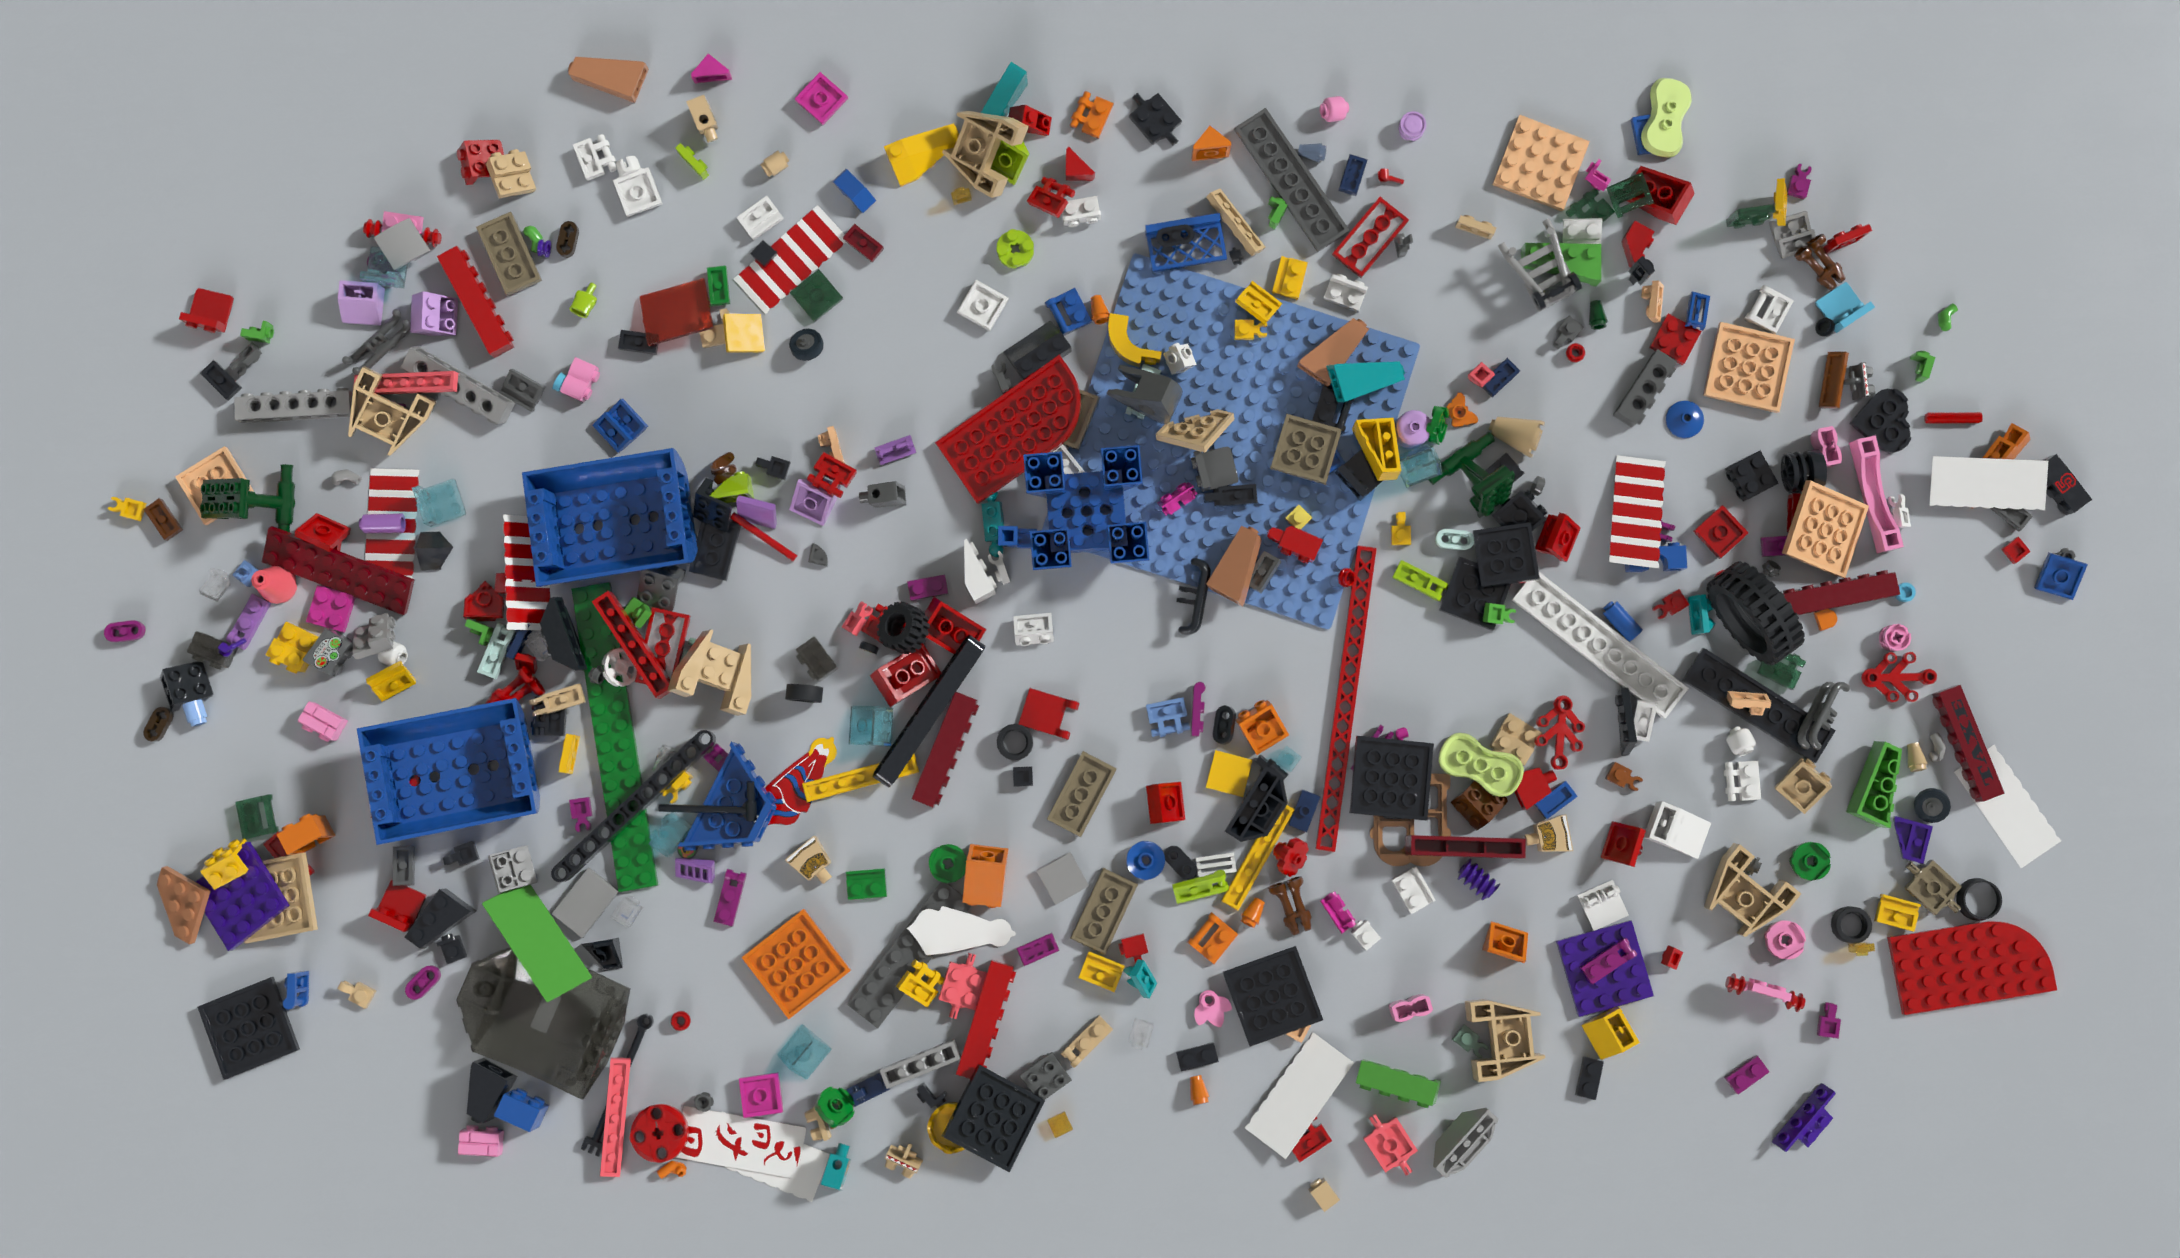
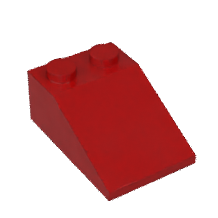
(1669, 195)
(949, 626)
(905, 675)

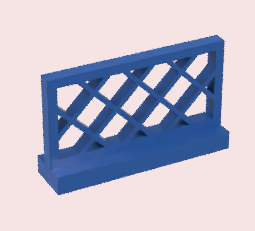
(1198, 224)

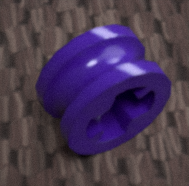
(544, 248)

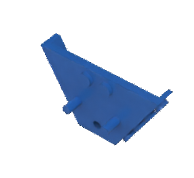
(731, 790)

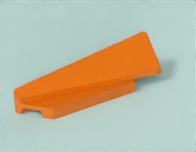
(2009, 445)

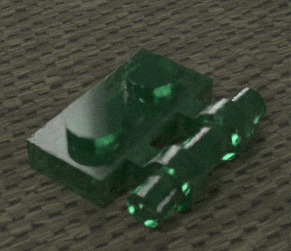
(1598, 209)
(1783, 674)

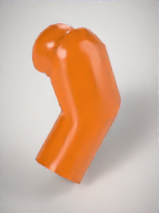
(672, 1167)

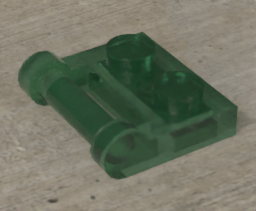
(1627, 190)
(250, 817)

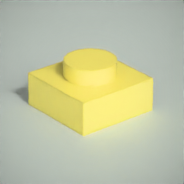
(1298, 517)

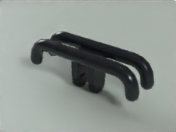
(1200, 600)

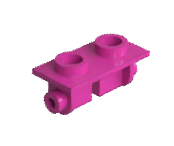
(1183, 492)
(1333, 905)

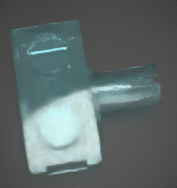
(670, 834)

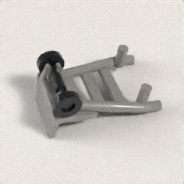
(1569, 279)

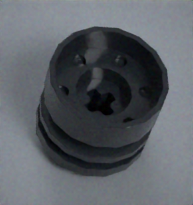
(1800, 467)

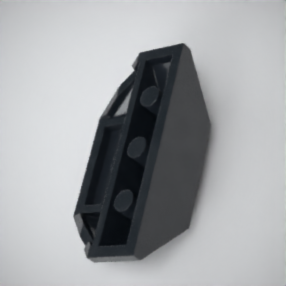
(561, 635)
(1259, 807)

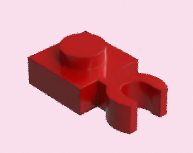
(1673, 603)

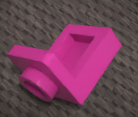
(1596, 178)

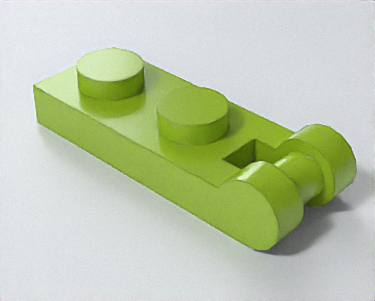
(1419, 580)
(1200, 887)

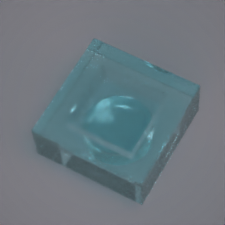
(1288, 759)

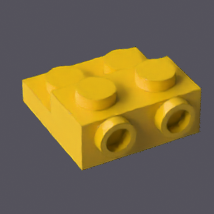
(291, 647)

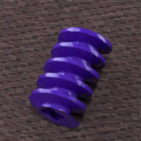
(1476, 879)

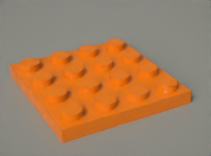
(796, 963)

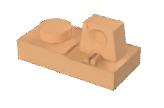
(1655, 295)
(830, 438)
(1754, 701)

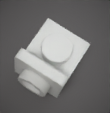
(1365, 934)

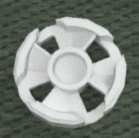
(618, 668)

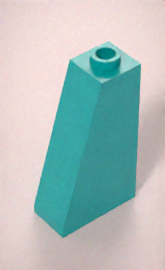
(1007, 91)
(1358, 379)

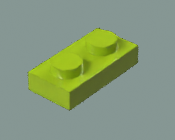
(688, 155)

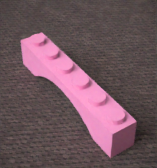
(1867, 466)

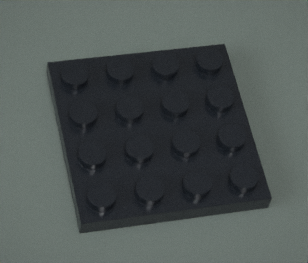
(1391, 778)
(1272, 996)
(248, 1028)
(993, 1118)

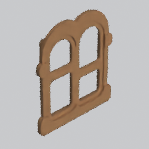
(1398, 858)

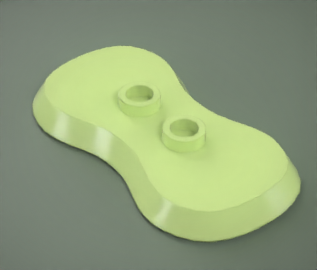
(1663, 130)
(1495, 771)

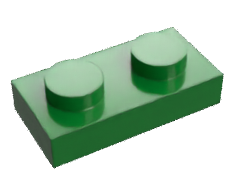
(718, 285)

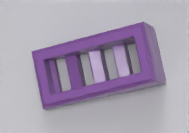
(699, 876)

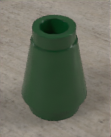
(1597, 315)

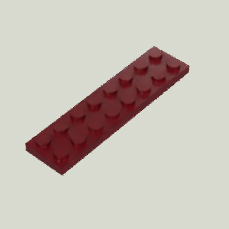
(338, 571)

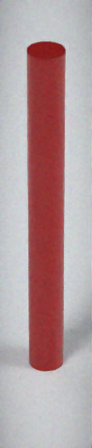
(763, 536)

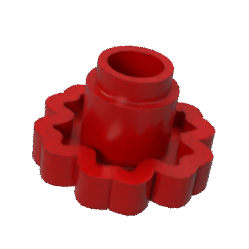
(1291, 856)

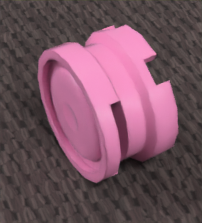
(1894, 637)

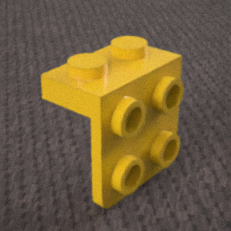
(224, 865)

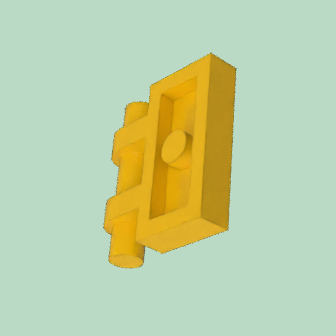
(917, 988)

